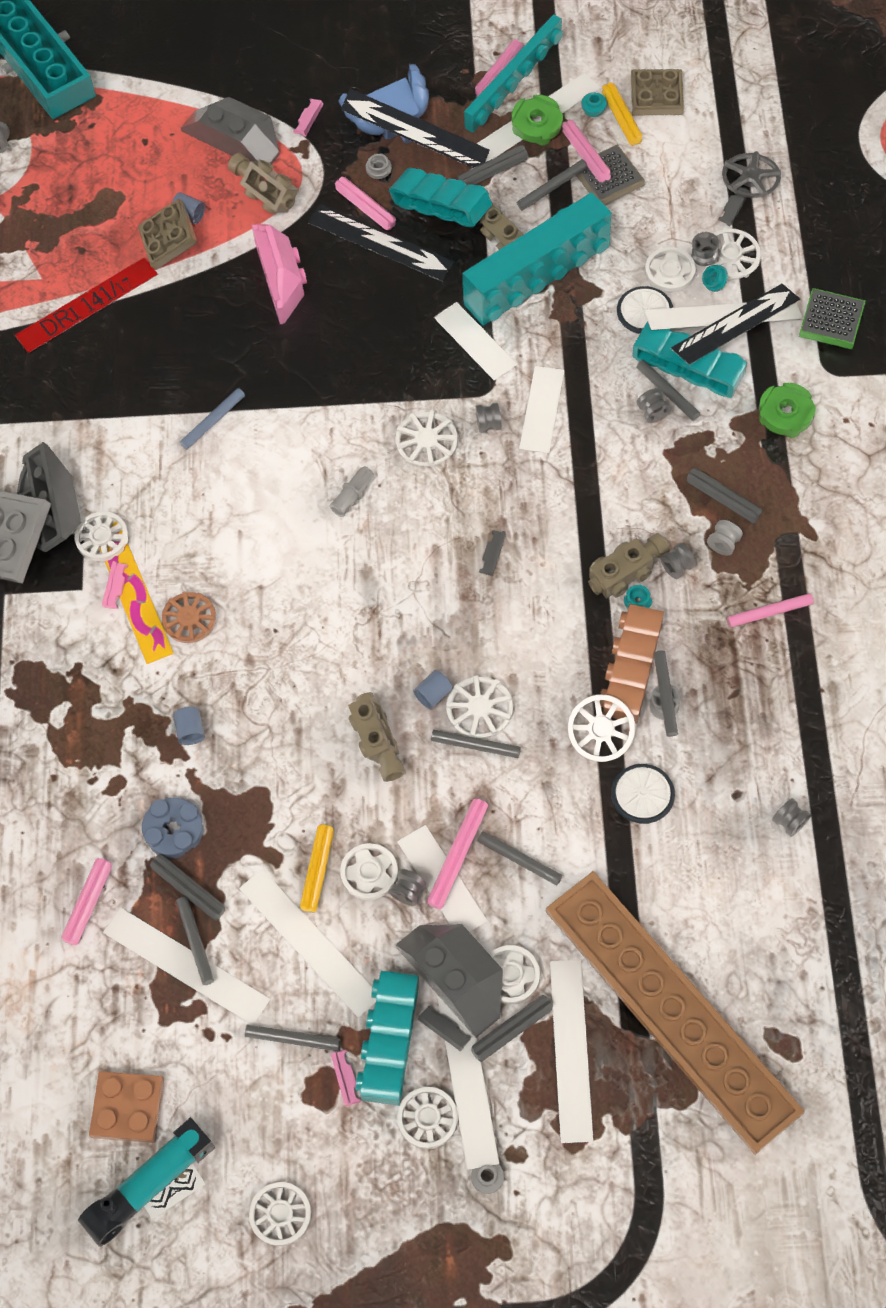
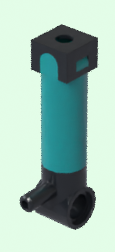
(107, 1216)

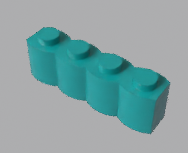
(440, 197)
(717, 371)
(389, 1038)

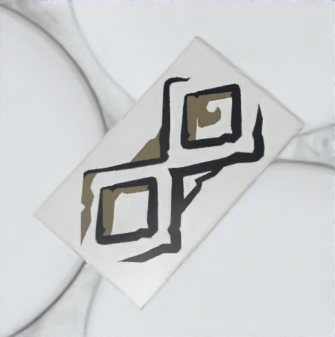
(177, 1190)

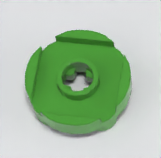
(533, 131)
(786, 423)

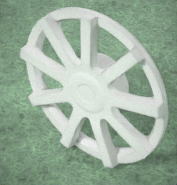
(732, 253)
(426, 438)
(479, 706)
(601, 727)

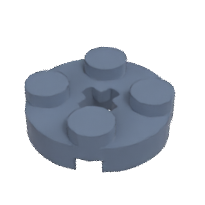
(181, 841)

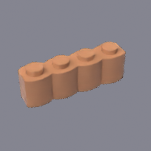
(633, 660)

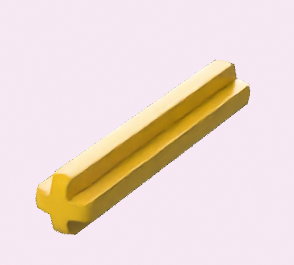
(622, 114)
(316, 868)

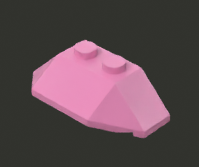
(280, 269)

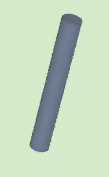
(212, 419)

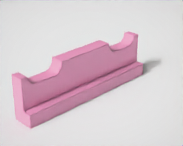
(308, 117)
(114, 585)
(345, 1078)

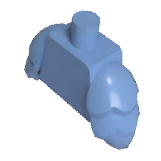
(404, 96)

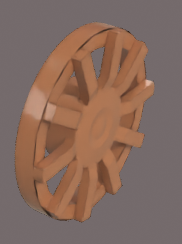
(188, 617)

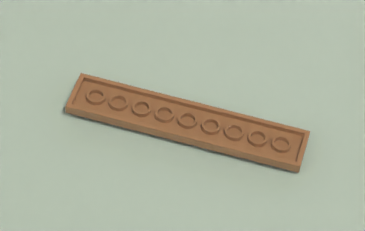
(675, 1013)

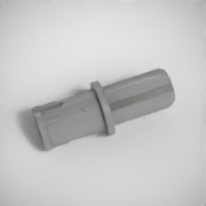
(351, 491)

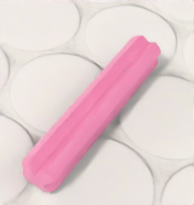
(508, 54)
(365, 203)
(86, 901)

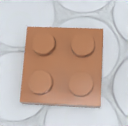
(126, 1107)

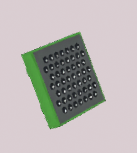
(832, 318)

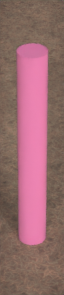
(770, 610)

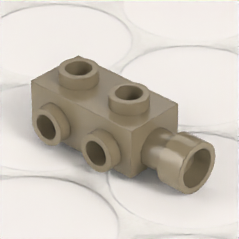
(276, 192)
(498, 227)
(625, 567)
(375, 736)

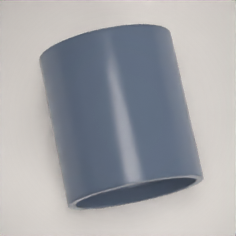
(194, 207)
(432, 689)
(188, 726)

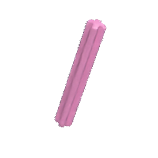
(586, 151)
(457, 854)

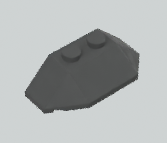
(234, 130)
(48, 479)
(457, 971)

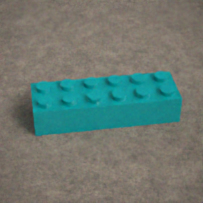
(42, 59)
(537, 259)

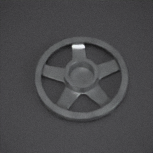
(751, 174)

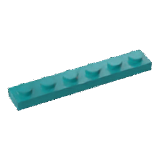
(513, 73)

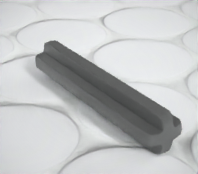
(494, 166)
(724, 495)
(187, 887)
(511, 1028)

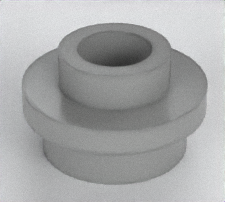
(378, 166)
(491, 1186)

